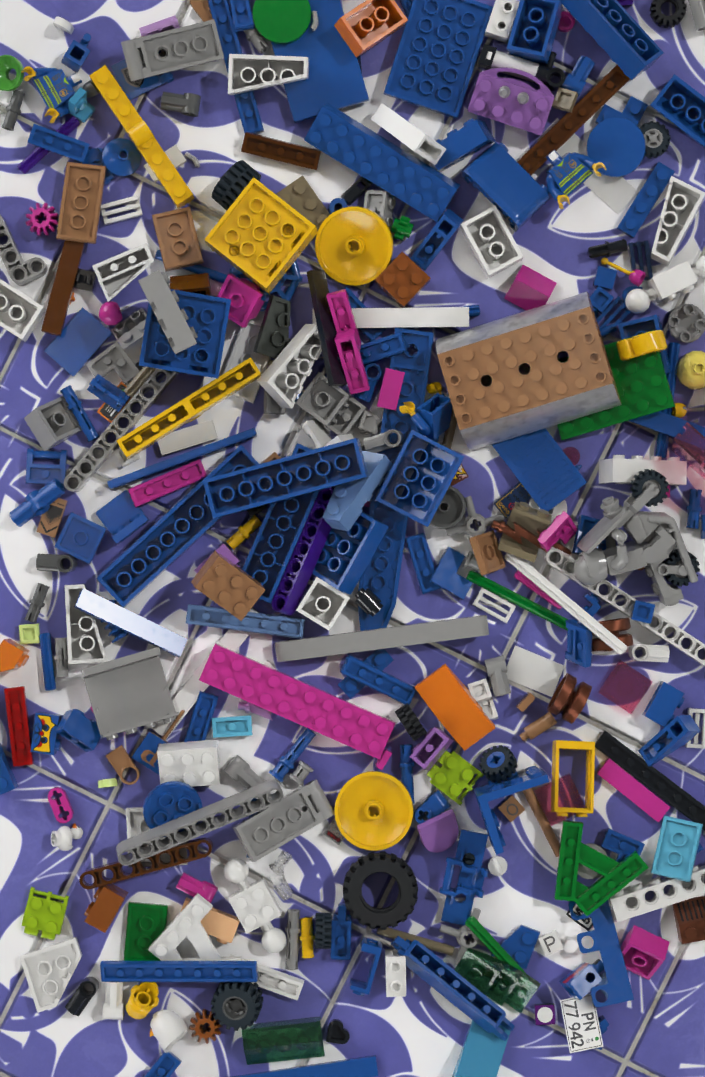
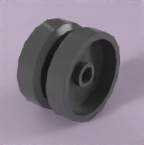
(454, 513)

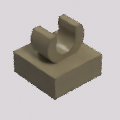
(565, 99)

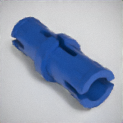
(694, 509)

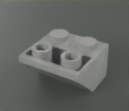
(130, 334)

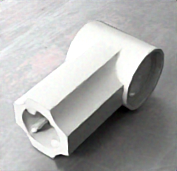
(651, 653)
(114, 1005)

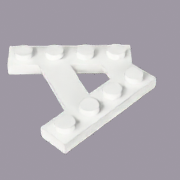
(188, 924)

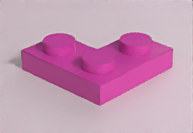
(561, 529)

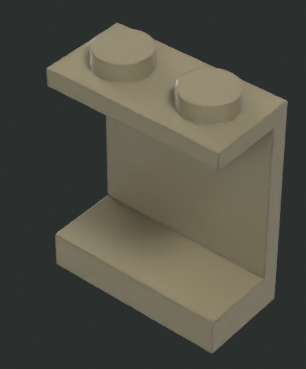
(531, 520)

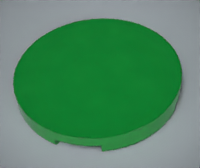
(281, 19)

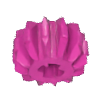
(45, 225)

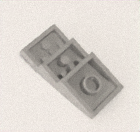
(334, 408)

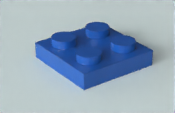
(80, 538)

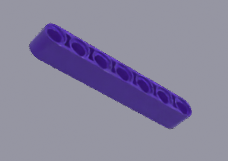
(303, 557)

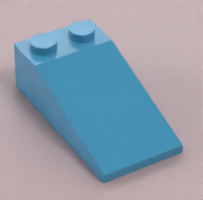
(480, 1053)

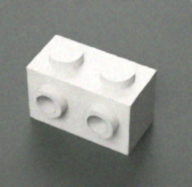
(502, 19)

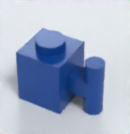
(77, 53)

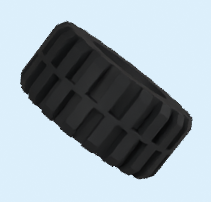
(386, 916)

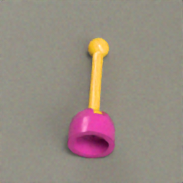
(636, 276)

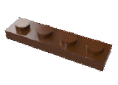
(281, 150)

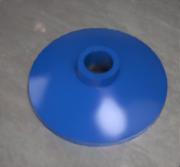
(115, 163)

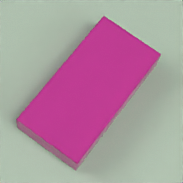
(390, 389)

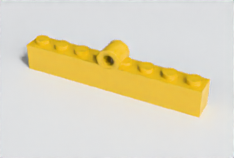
(141, 137)
(189, 408)

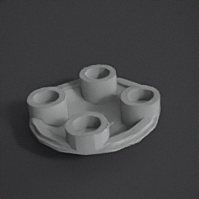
(686, 323)

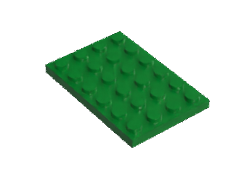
(641, 389)

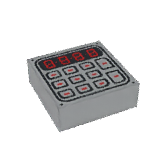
(334, 833)

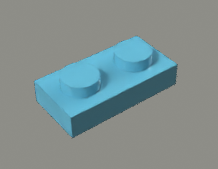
(232, 726)

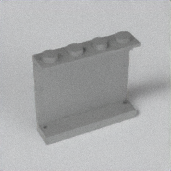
(129, 693)

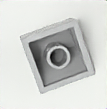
(52, 423)

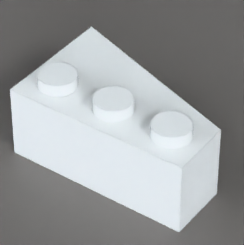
(122, 269)

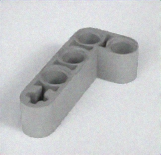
(18, 264)

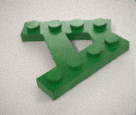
(614, 878)

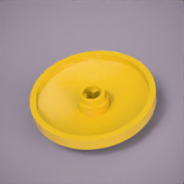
(354, 245)
(373, 810)

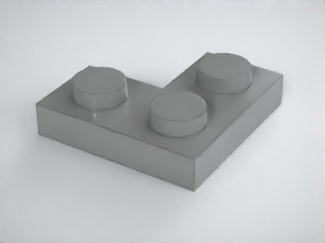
(114, 359)

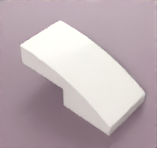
(481, 693)

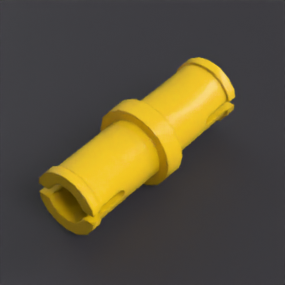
(244, 532)
(307, 937)

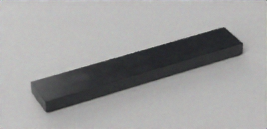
(326, 327)

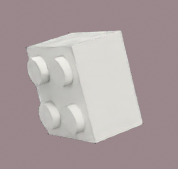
(323, 603)

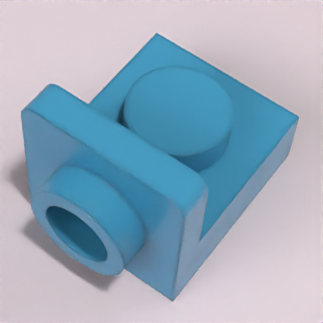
(79, 106)

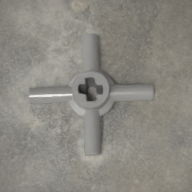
(472, 515)
(460, 933)

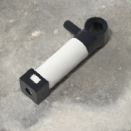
(492, 58)

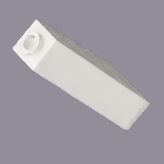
(408, 134)

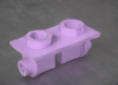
(160, 26)

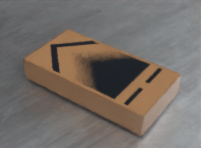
(51, 520)

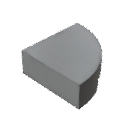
(368, 423)

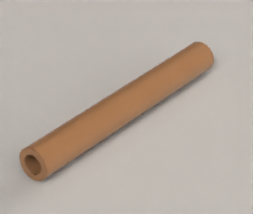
(542, 820)

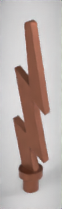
(520, 531)

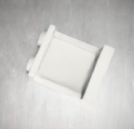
(395, 973)

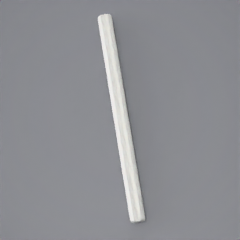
(568, 604)

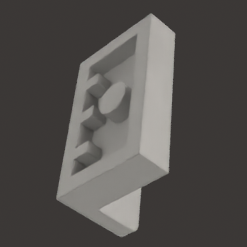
(381, 203)

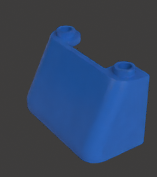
(506, 185)

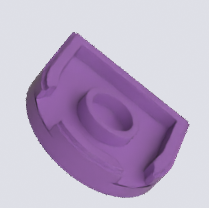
(439, 832)

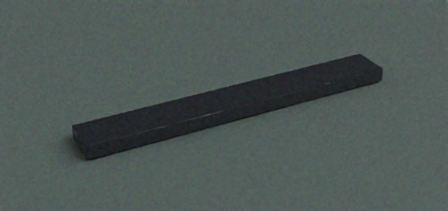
(651, 778)

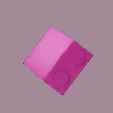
(643, 952)

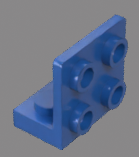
(122, 517)

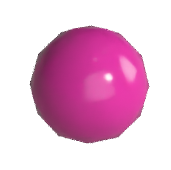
(110, 313)

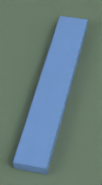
(251, 622)

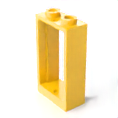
(589, 777)

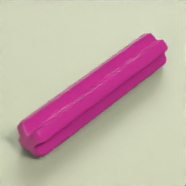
(524, 580)

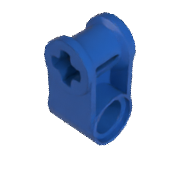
(434, 805)

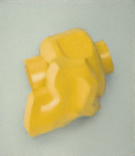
(142, 999)

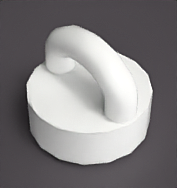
(497, 865)

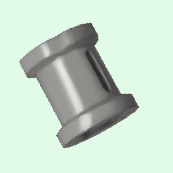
(471, 562)
(301, 772)

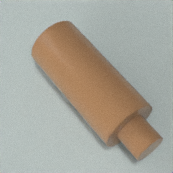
(538, 726)

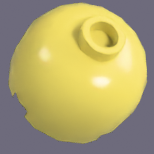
(692, 370)

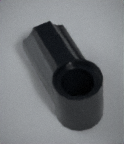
(82, 996)

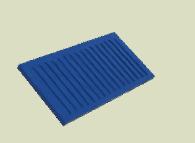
(541, 467)

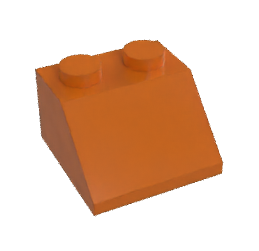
(12, 655)

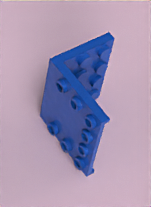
(518, 782)

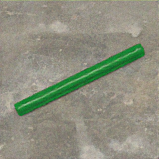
(517, 599)

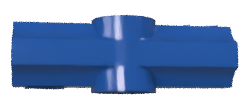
(37, 502)

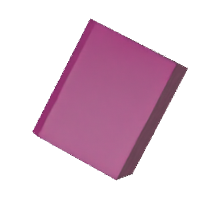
(530, 289)

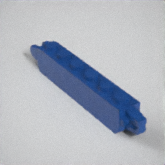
(453, 986)

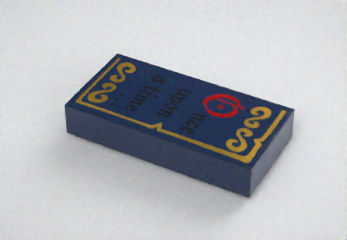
(506, 502)

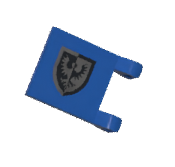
(139, 87)

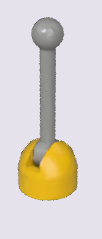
(680, 410)

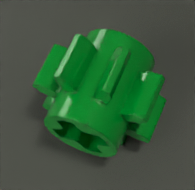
(402, 228)

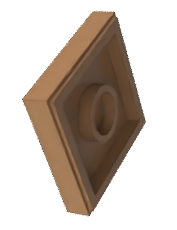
(487, 553)

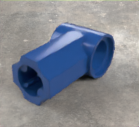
(576, 79)
(367, 395)

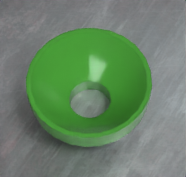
(7, 63)

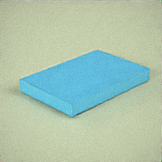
(676, 849)

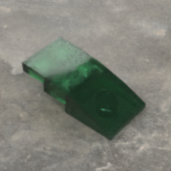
(497, 979)

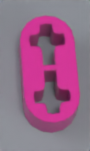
(65, 803)

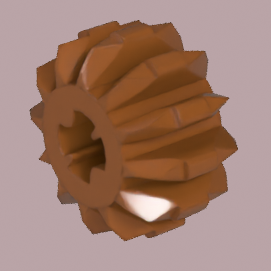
(209, 1032)

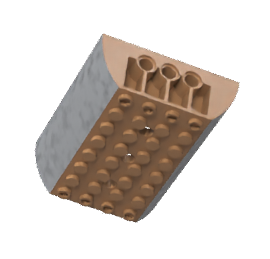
(544, 396)

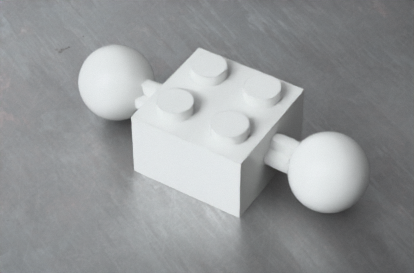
(666, 286)
(255, 905)

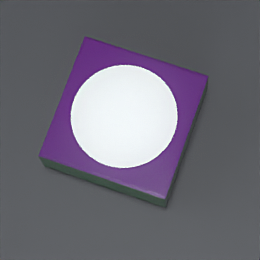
(544, 1014)

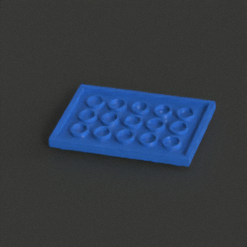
(438, 54)

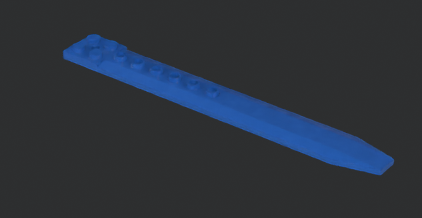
(385, 565)

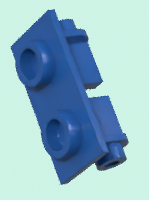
(108, 392)

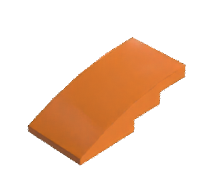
(455, 707)

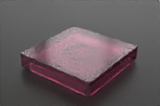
(625, 687)
(567, 797)

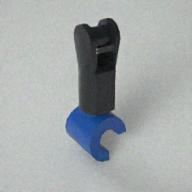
(350, 195)

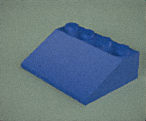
(419, 478)
(349, 553)

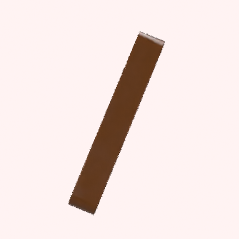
(138, 869)

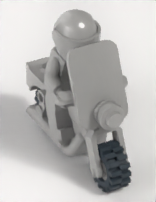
(653, 538)

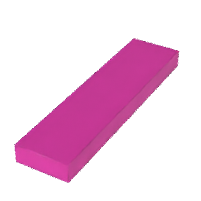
(167, 483)
(633, 790)

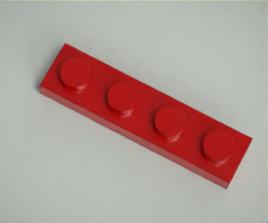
(18, 726)

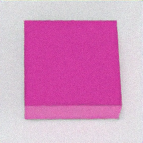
(383, 760)

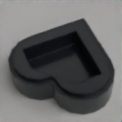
(337, 1033)

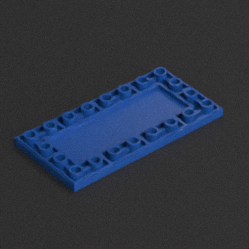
(332, 66)

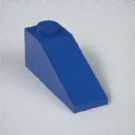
(437, 239)
(669, 739)

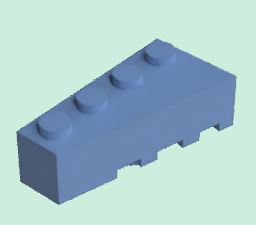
(350, 497)

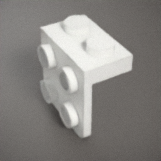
(320, 436)

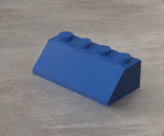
(683, 108)

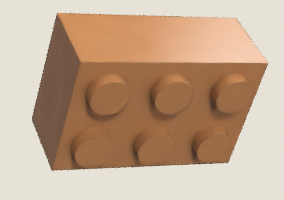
(228, 585)

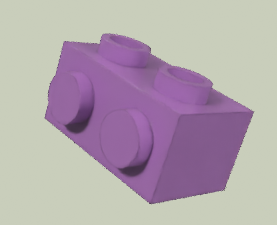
(431, 748)

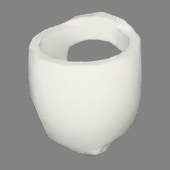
(167, 1028)

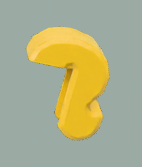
(641, 345)

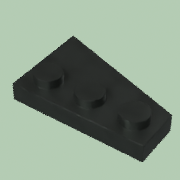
(274, 328)

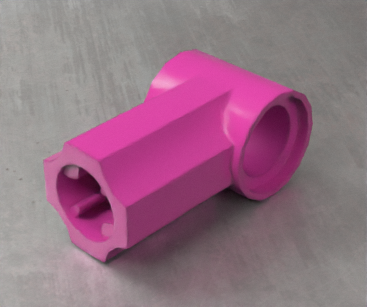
(193, 886)

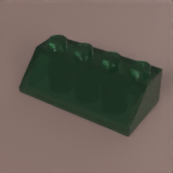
(283, 1040)

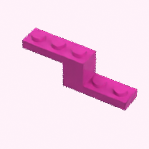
(348, 341)

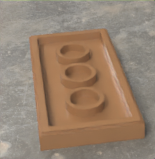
(81, 202)

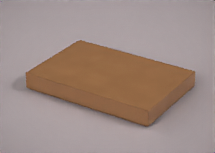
(177, 239)

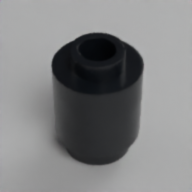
(368, 601)

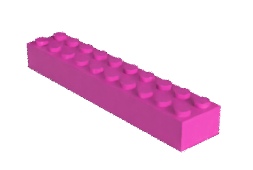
(297, 701)

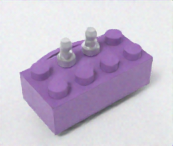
(512, 100)

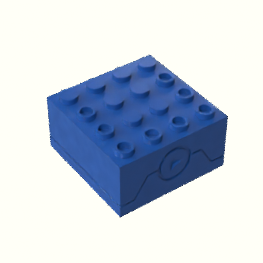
(209, 320)

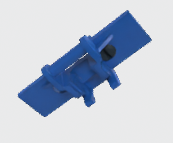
(470, 880)

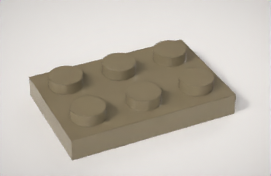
(305, 201)

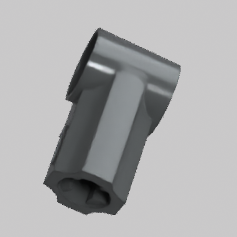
(186, 104)
(54, 562)

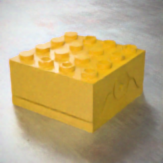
(261, 235)

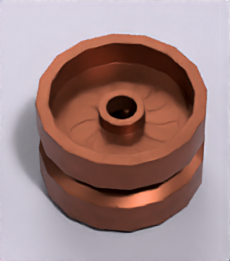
(614, 626)
(569, 698)

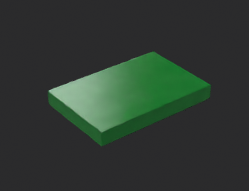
(143, 927)

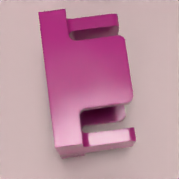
(244, 298)

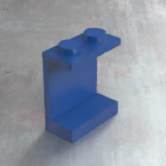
(374, 947)

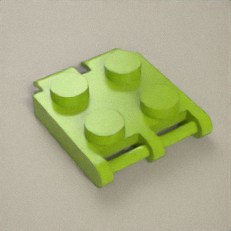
(454, 776)
(44, 914)

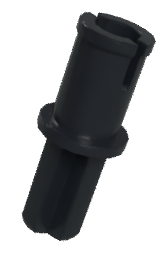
(607, 248)

